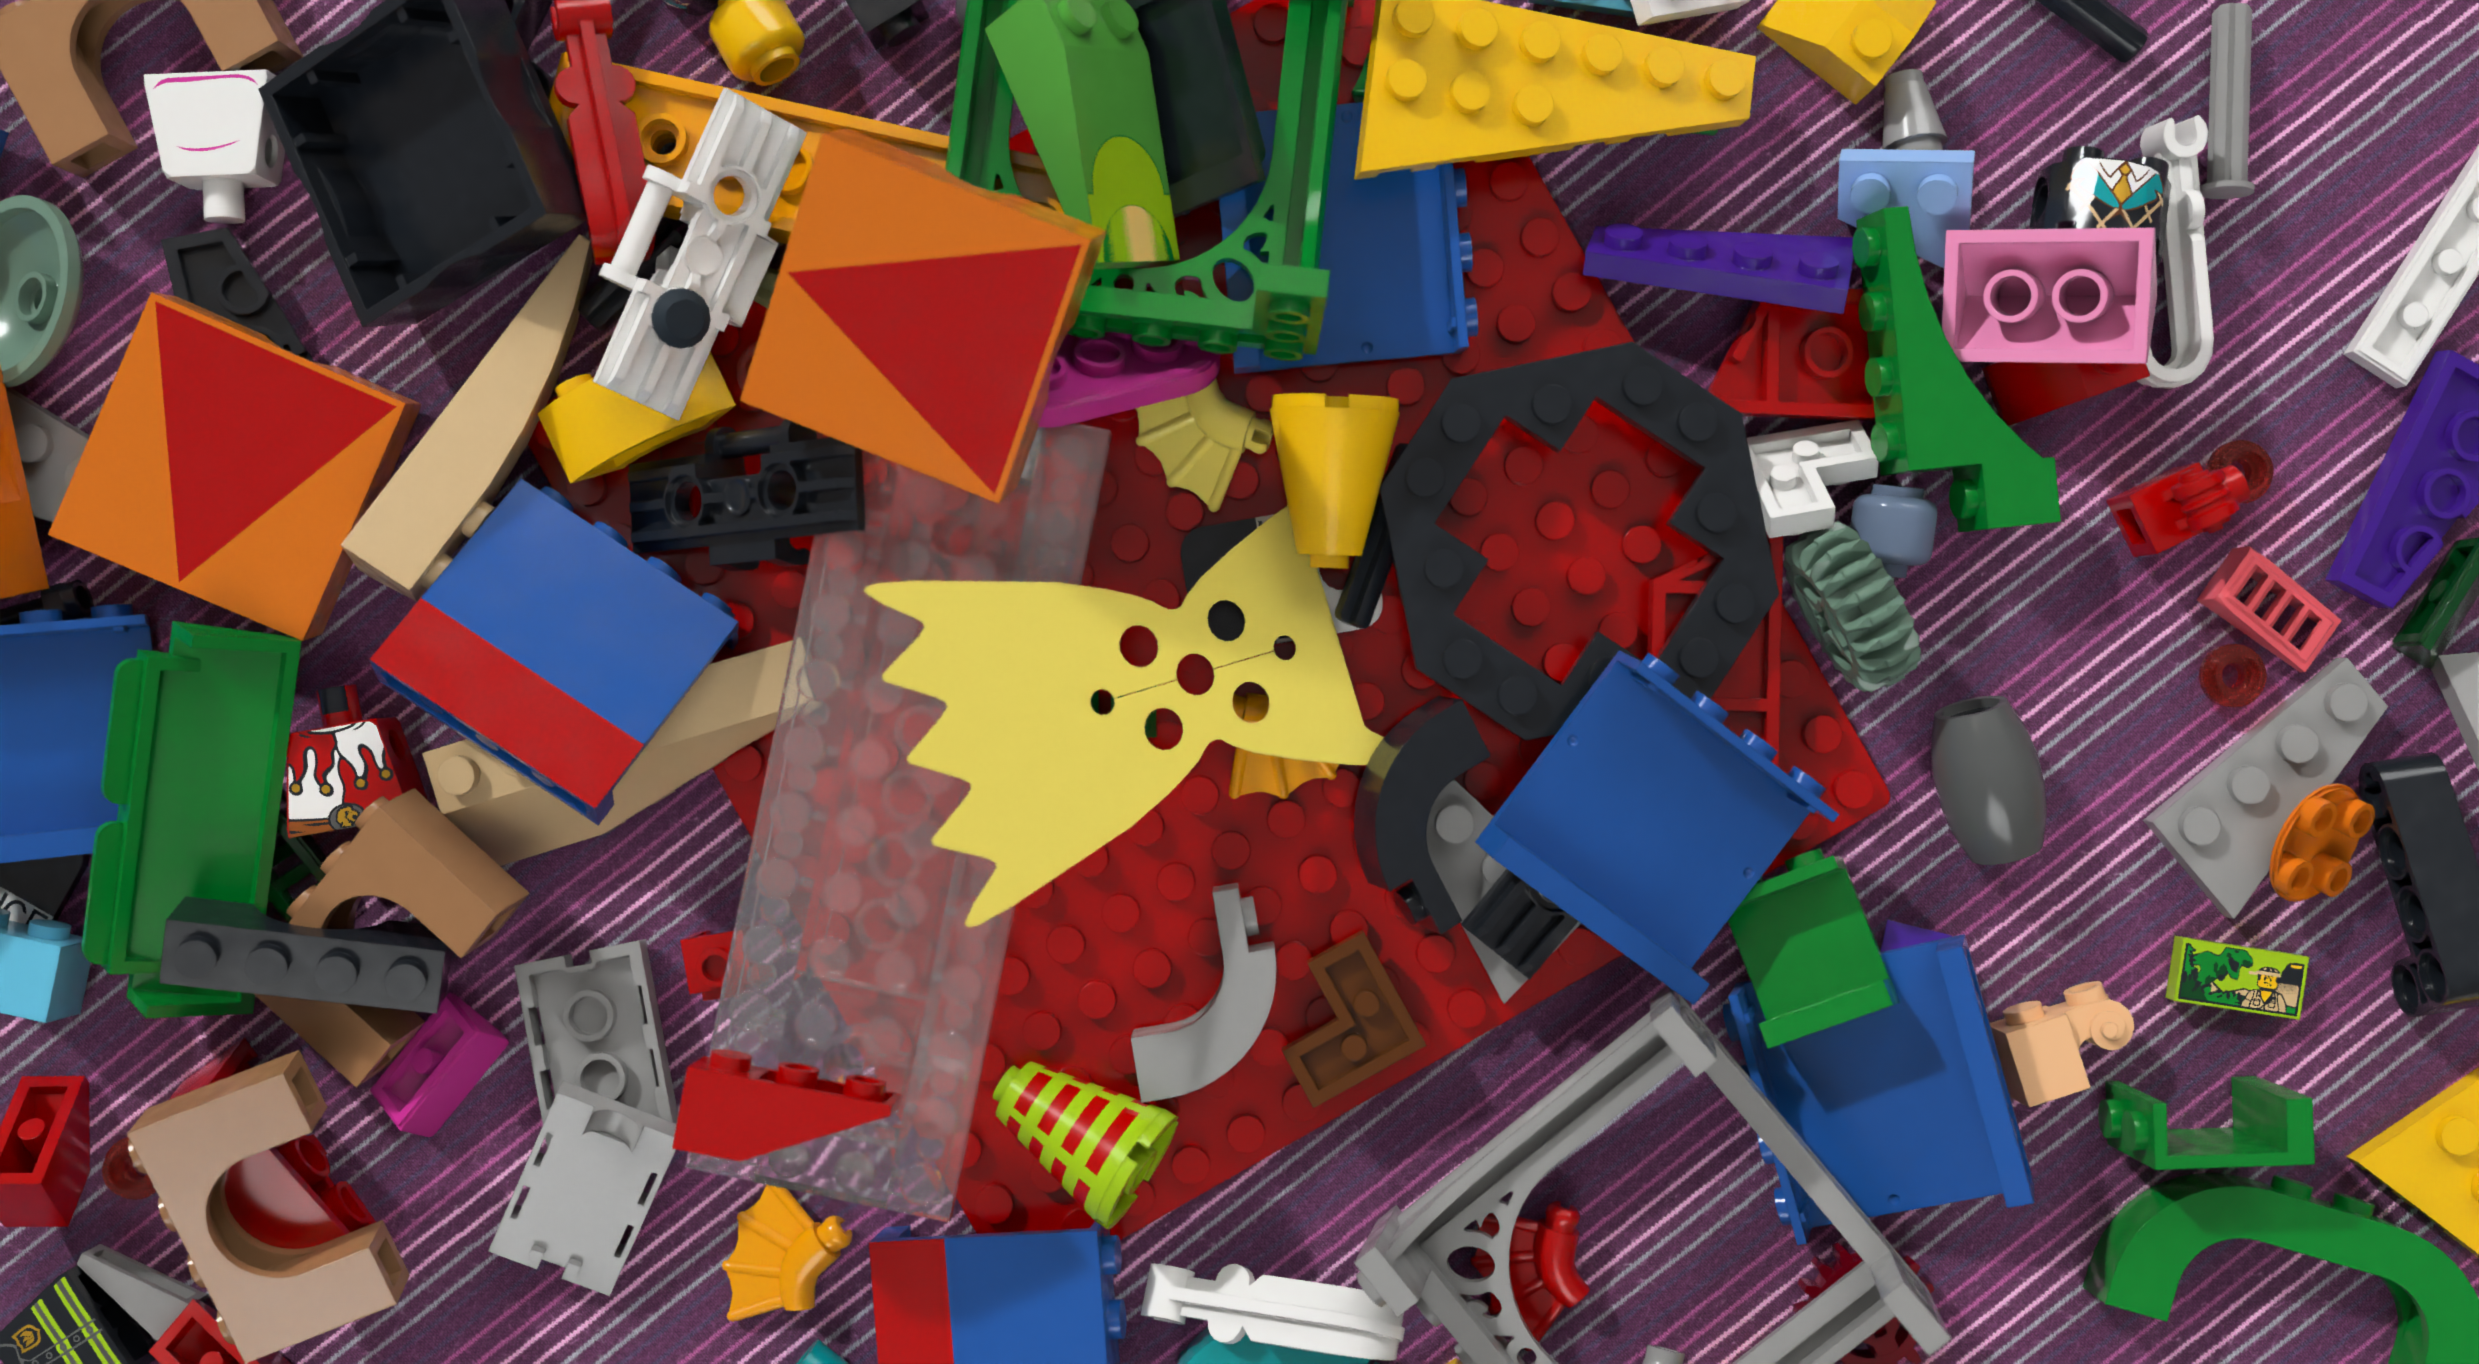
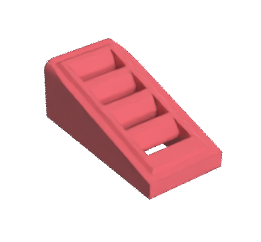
(2229, 581)

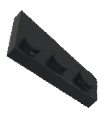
(220, 277)

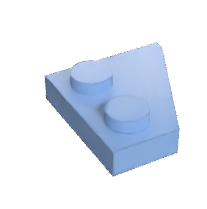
(1930, 182)

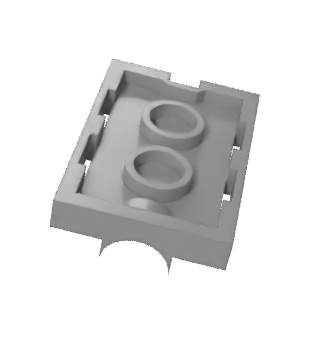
(598, 1028)
(586, 1188)

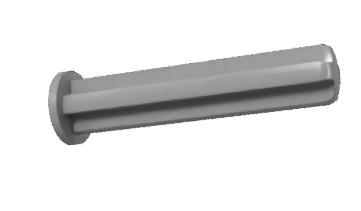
(2229, 103)

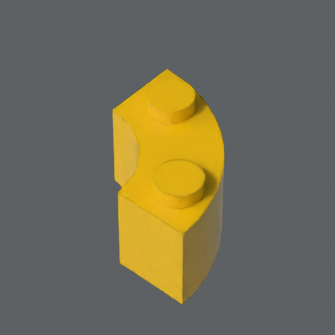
(605, 431)

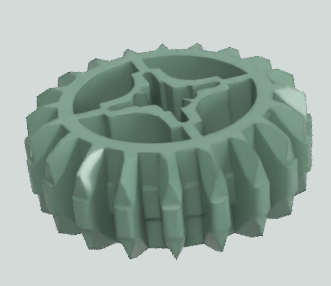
(1852, 607)

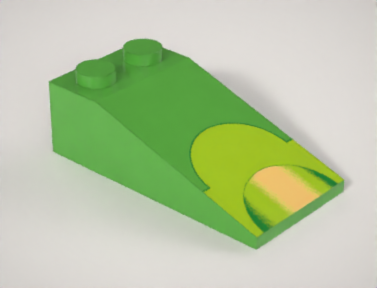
(1093, 120)

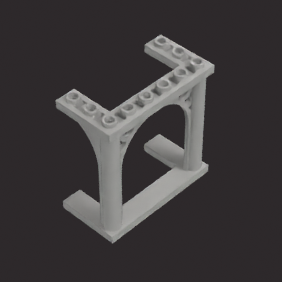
(1410, 1249)

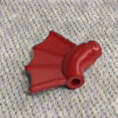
(1539, 1265)

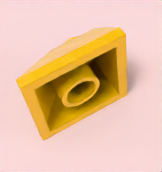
(1846, 40)

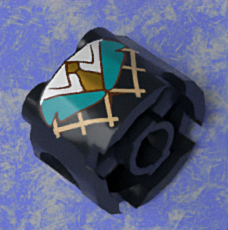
(2102, 193)

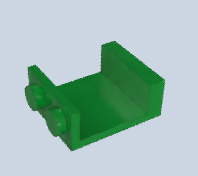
(1810, 949)
(2268, 1129)

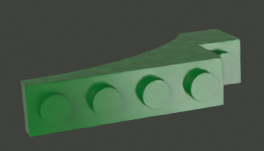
(1926, 403)

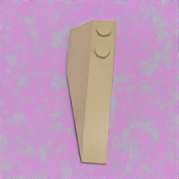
(474, 443)
(517, 819)

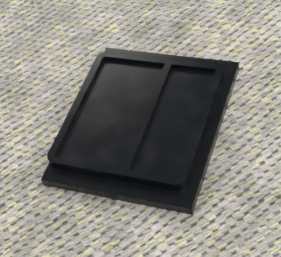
(1201, 101)

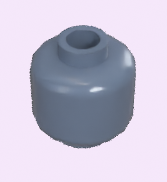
(1896, 526)

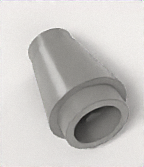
(1910, 114)

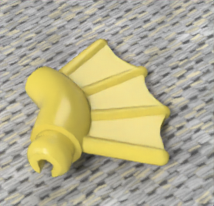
(1202, 440)

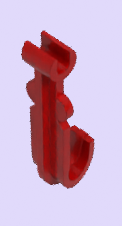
(601, 126)

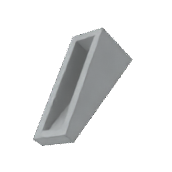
(139, 1289)

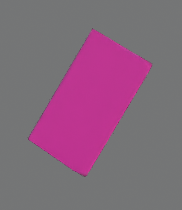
(438, 1067)

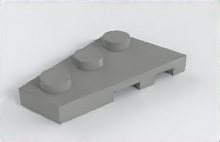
(1469, 871)

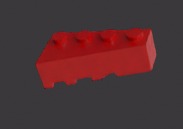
(285, 1190)

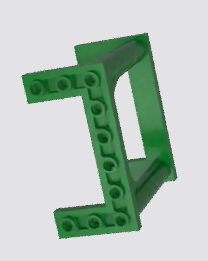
(1289, 290)

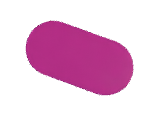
(1119, 375)

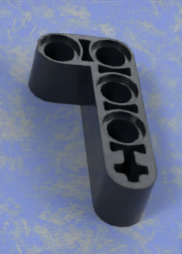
(2430, 880)

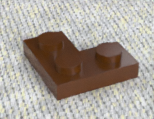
(1369, 1026)

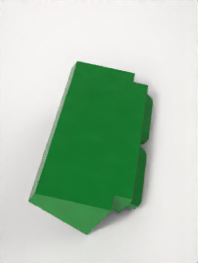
(198, 792)

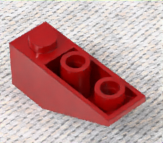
(754, 1110)

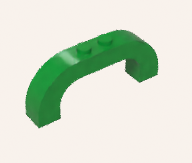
(2172, 1222)

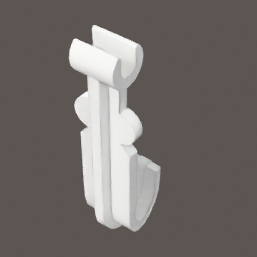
(2183, 253)
(1275, 1311)

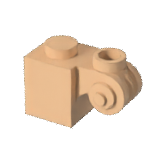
(2043, 1042)

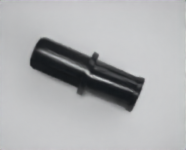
(607, 300)

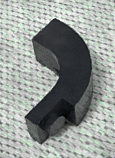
(1396, 800)

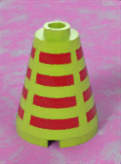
(1085, 1135)

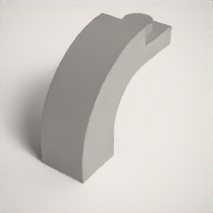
(1203, 1047)

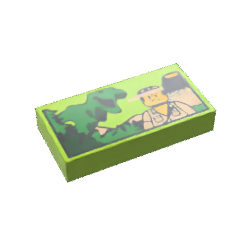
(2237, 977)

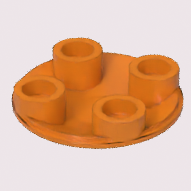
(2318, 843)

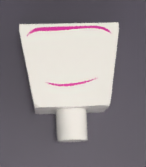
(216, 136)

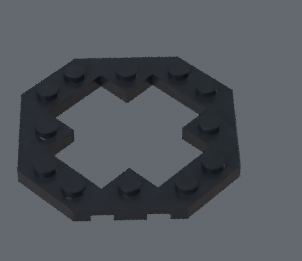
(1547, 403)

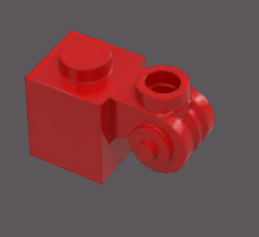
(2178, 506)

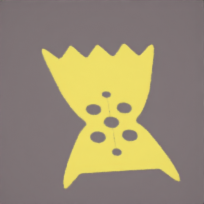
(1020, 718)

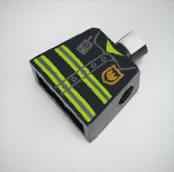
(74, 1325)

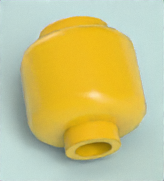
(757, 39)

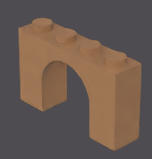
(55, 67)
(431, 870)
(261, 1291)

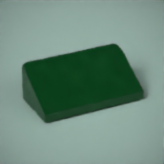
(2441, 605)

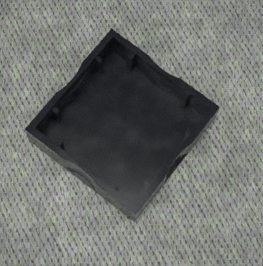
(426, 153)

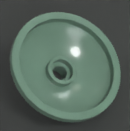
(37, 285)

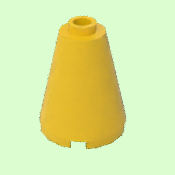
(1332, 468)

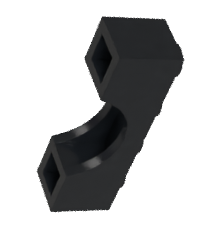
(248, 952)

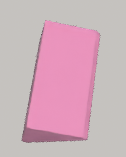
(2050, 295)

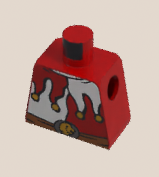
(344, 765)

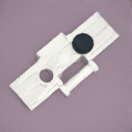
(718, 267)

